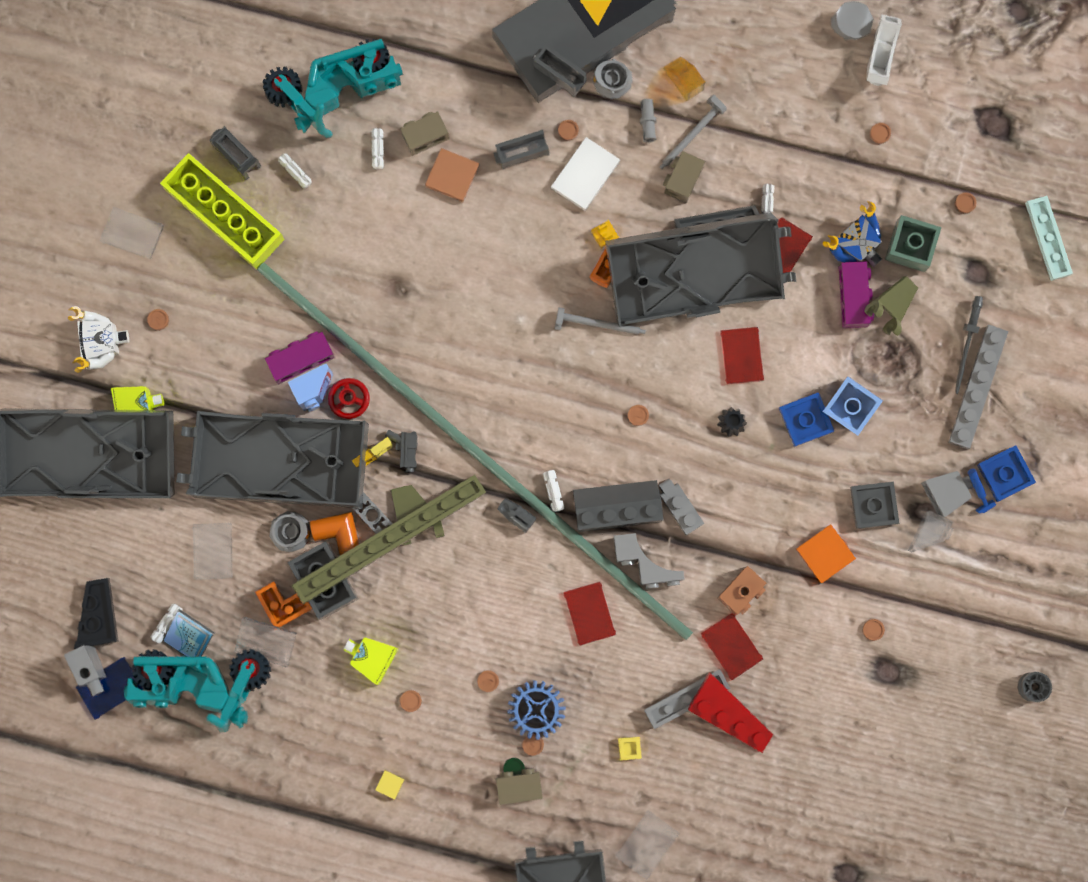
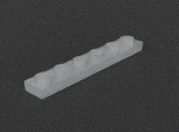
(978, 387)

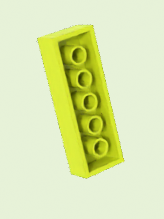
(222, 211)

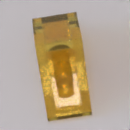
(685, 77)

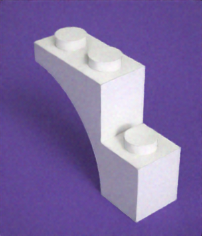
(882, 53)

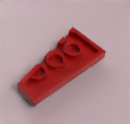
(726, 712)

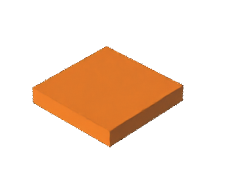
(825, 553)

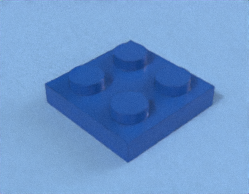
(806, 419)
(1006, 473)

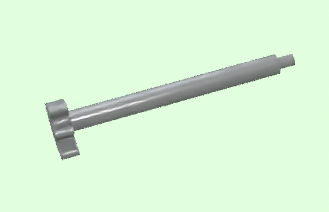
(718, 107)
(593, 322)

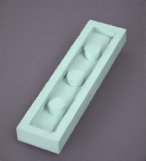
(1049, 238)

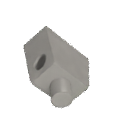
(948, 492)
(83, 660)

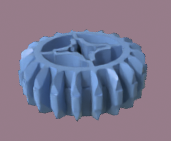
(521, 722)

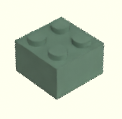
(913, 243)

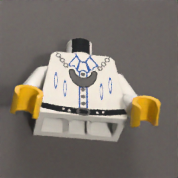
(97, 339)

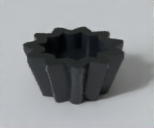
(732, 422)

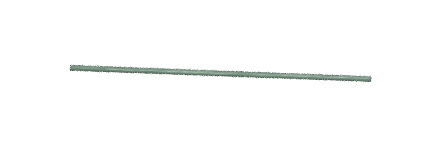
(476, 452)

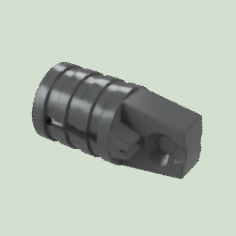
(517, 515)

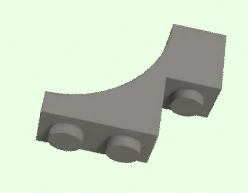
(628, 550)

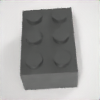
(335, 597)

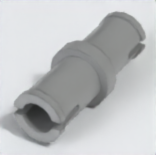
(648, 120)

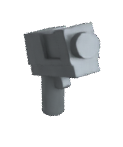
(408, 445)

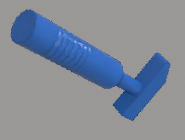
(980, 492)

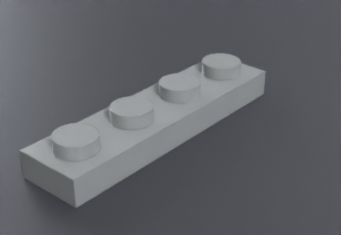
(678, 702)

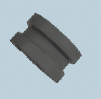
(1040, 693)

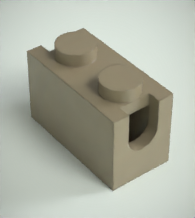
(424, 132)
(684, 176)
(519, 787)

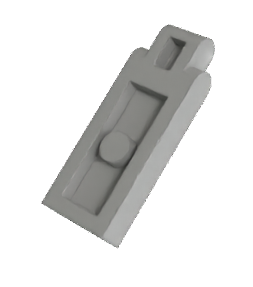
(680, 506)

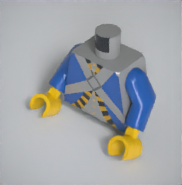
(858, 240)

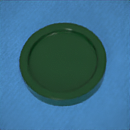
(514, 765)

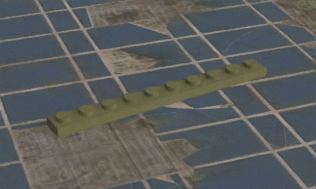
(388, 539)

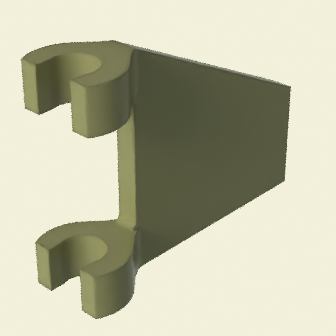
(895, 303)
(406, 501)

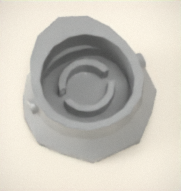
(852, 20)
(612, 79)
(290, 531)

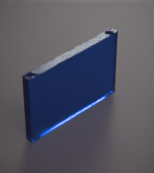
(113, 685)

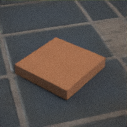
(452, 175)

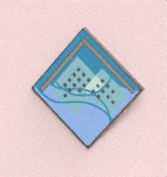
(188, 635)

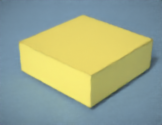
(381, 447)
(629, 748)
(389, 784)

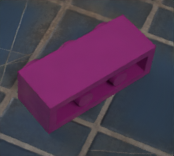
(855, 294)
(299, 357)

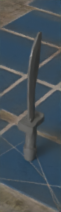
(972, 328)

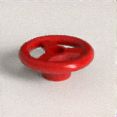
(336, 409)

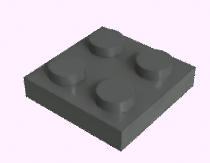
(874, 505)

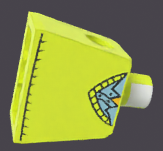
(135, 398)
(371, 658)

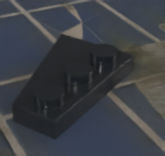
(97, 616)

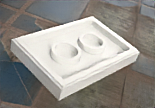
(585, 174)

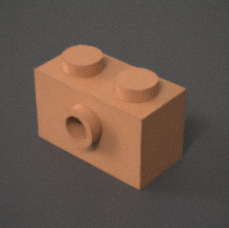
(742, 591)

